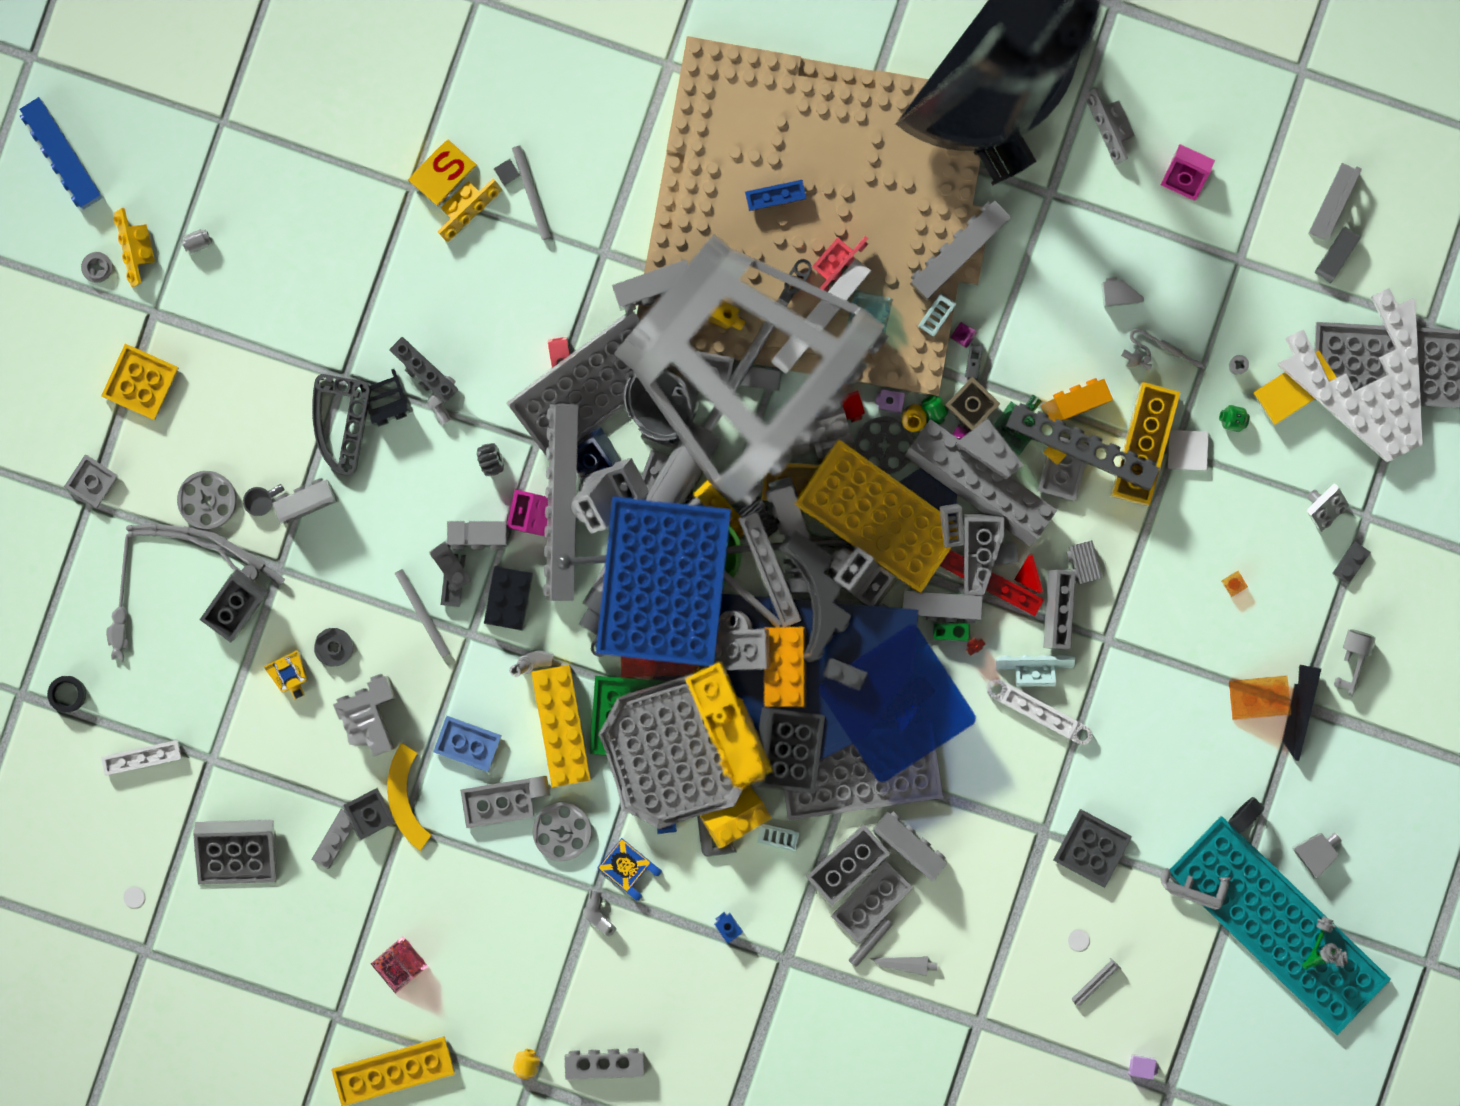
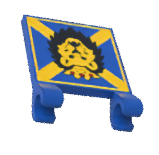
(625, 866)

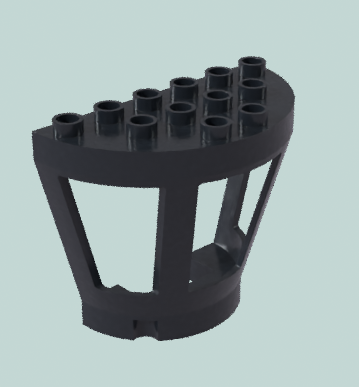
(1002, 73)

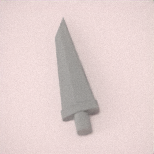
(915, 965)

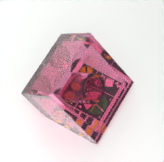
(399, 964)

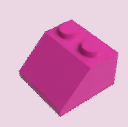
(1187, 172)

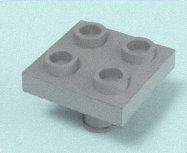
(1326, 506)

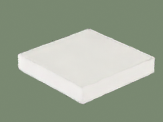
(1187, 450)

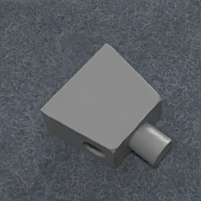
(1318, 852)

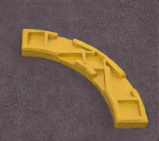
(398, 797)

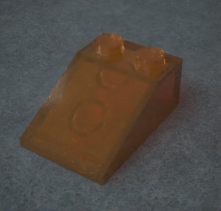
(1260, 697)

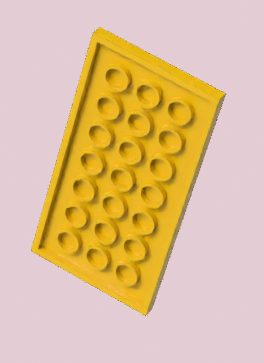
(876, 515)

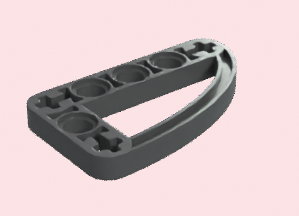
(351, 418)

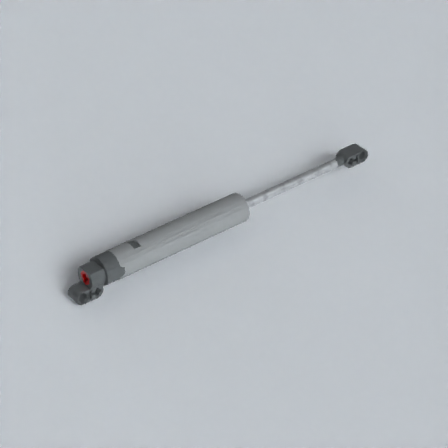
(680, 470)

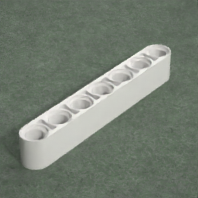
(822, 314)

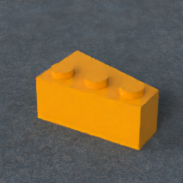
(1078, 400)

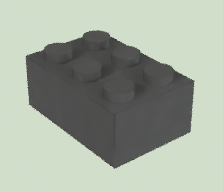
(233, 605)

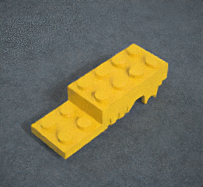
(729, 726)

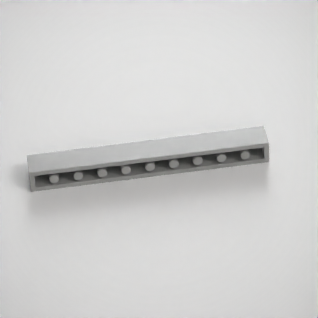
(560, 495)

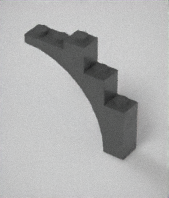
(824, 591)

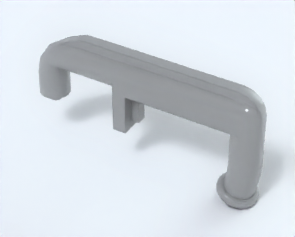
(1193, 895)

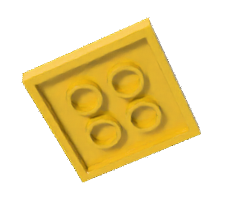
(139, 381)

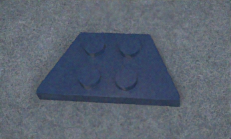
(929, 489)

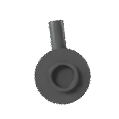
(259, 501)

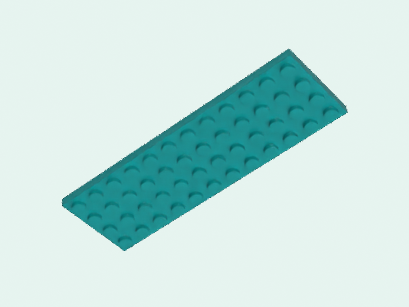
(1279, 925)

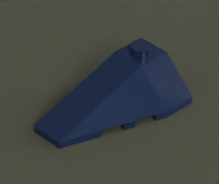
(595, 452)

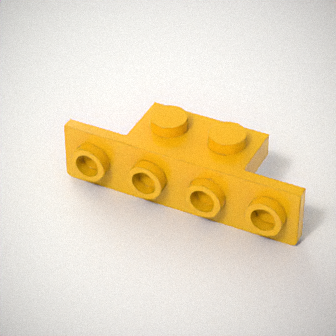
(465, 206)
(135, 246)

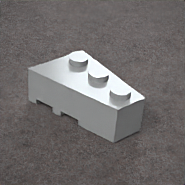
(990, 449)

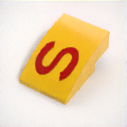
(442, 172)

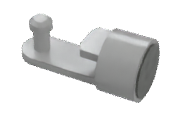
(1359, 643)

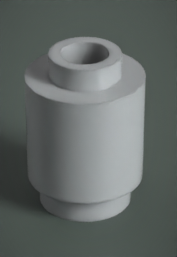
(196, 241)

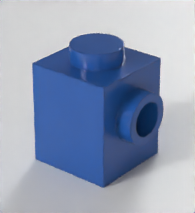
(728, 926)

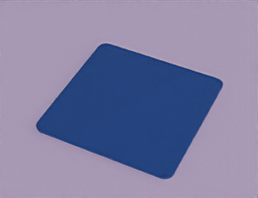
(903, 705)

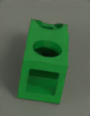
(951, 631)

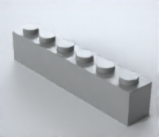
(960, 250)

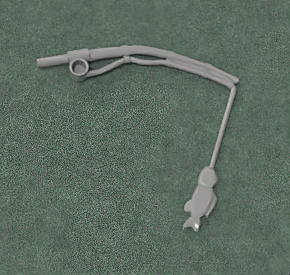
(117, 630)

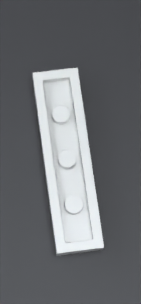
(141, 757)

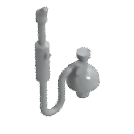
(1136, 358)

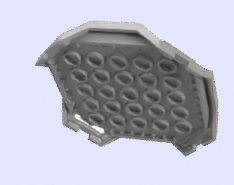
(664, 756)

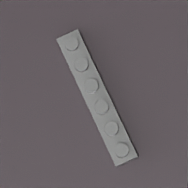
(770, 569)

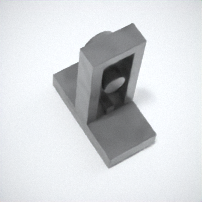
(449, 565)

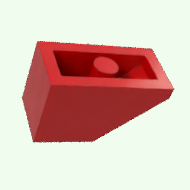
(853, 406)

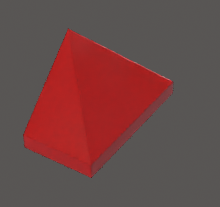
(1029, 575)

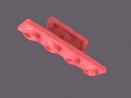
(835, 259)

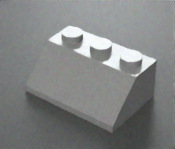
(304, 501)

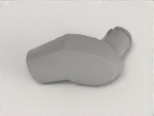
(438, 407)
(531, 661)
(594, 915)

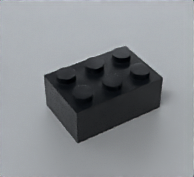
(508, 598)

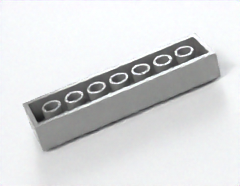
(990, 493)

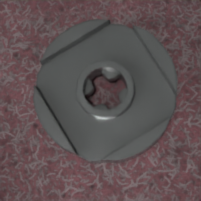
(322, 646)

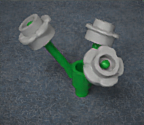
(1329, 952)

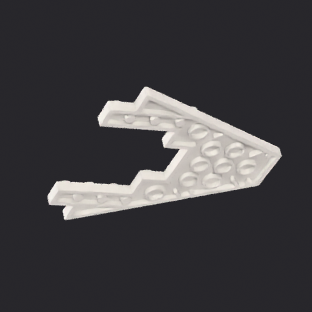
(1385, 411)

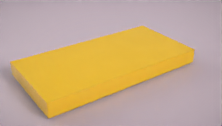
(1285, 396)

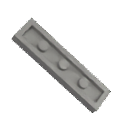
(1334, 201)

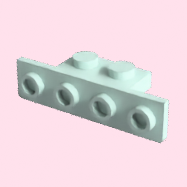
(1035, 670)

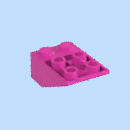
(528, 513)

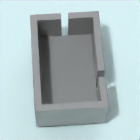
(477, 534)

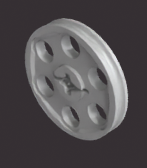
(197, 498)
(565, 841)

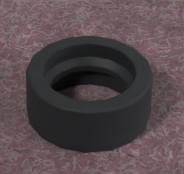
(66, 679)
(1246, 815)

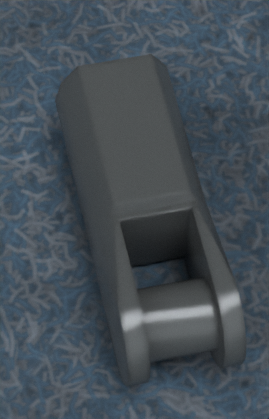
(973, 365)

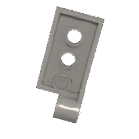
(517, 794)

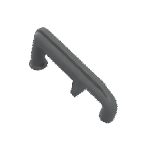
(706, 842)

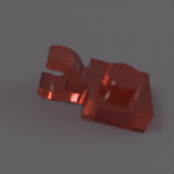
(974, 646)

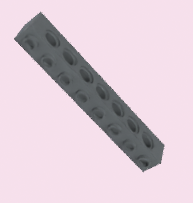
(1016, 423)

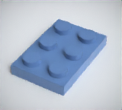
(467, 743)

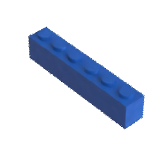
(61, 153)

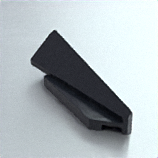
(1301, 707)

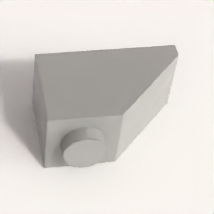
(1118, 292)

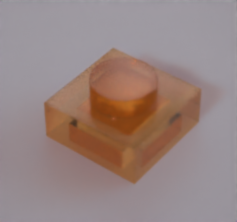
(1234, 583)

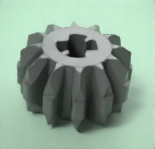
(490, 459)

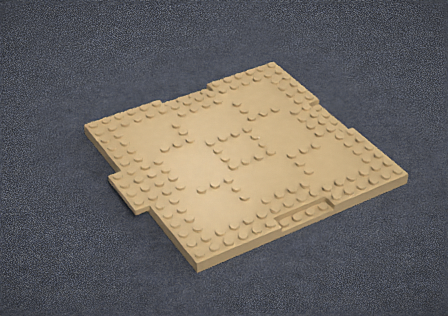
(778, 118)

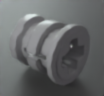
(1244, 364)

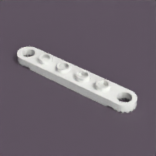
(1039, 711)

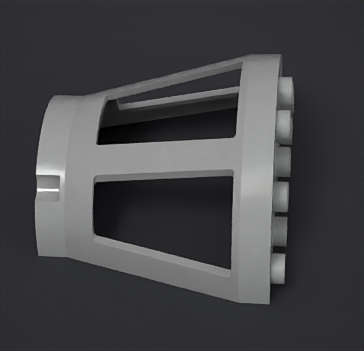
(681, 311)

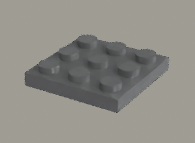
(1092, 848)

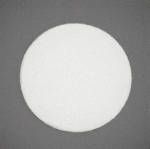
(133, 897)
(1078, 940)

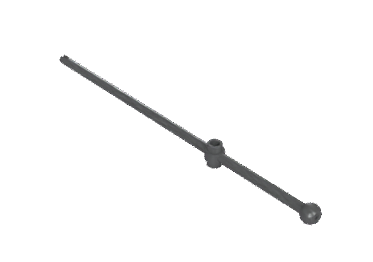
(565, 561)

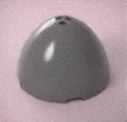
(647, 414)

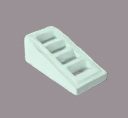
(946, 300)
(795, 834)

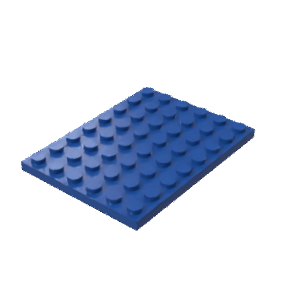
(663, 581)

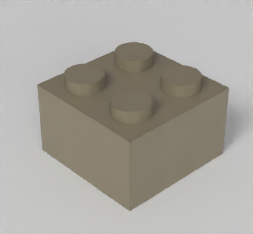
(972, 404)

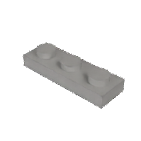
(333, 840)

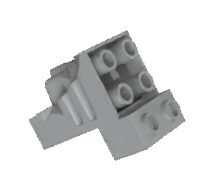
(597, 489)
(860, 575)
(363, 716)

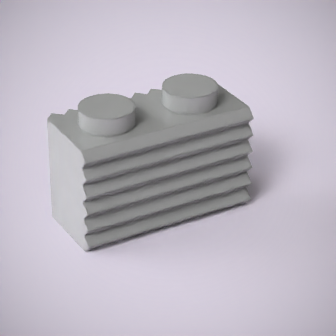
(1084, 562)

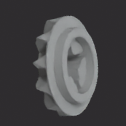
(92, 259)

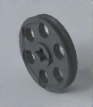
(893, 440)

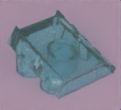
(875, 304)

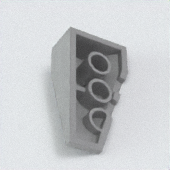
(981, 546)

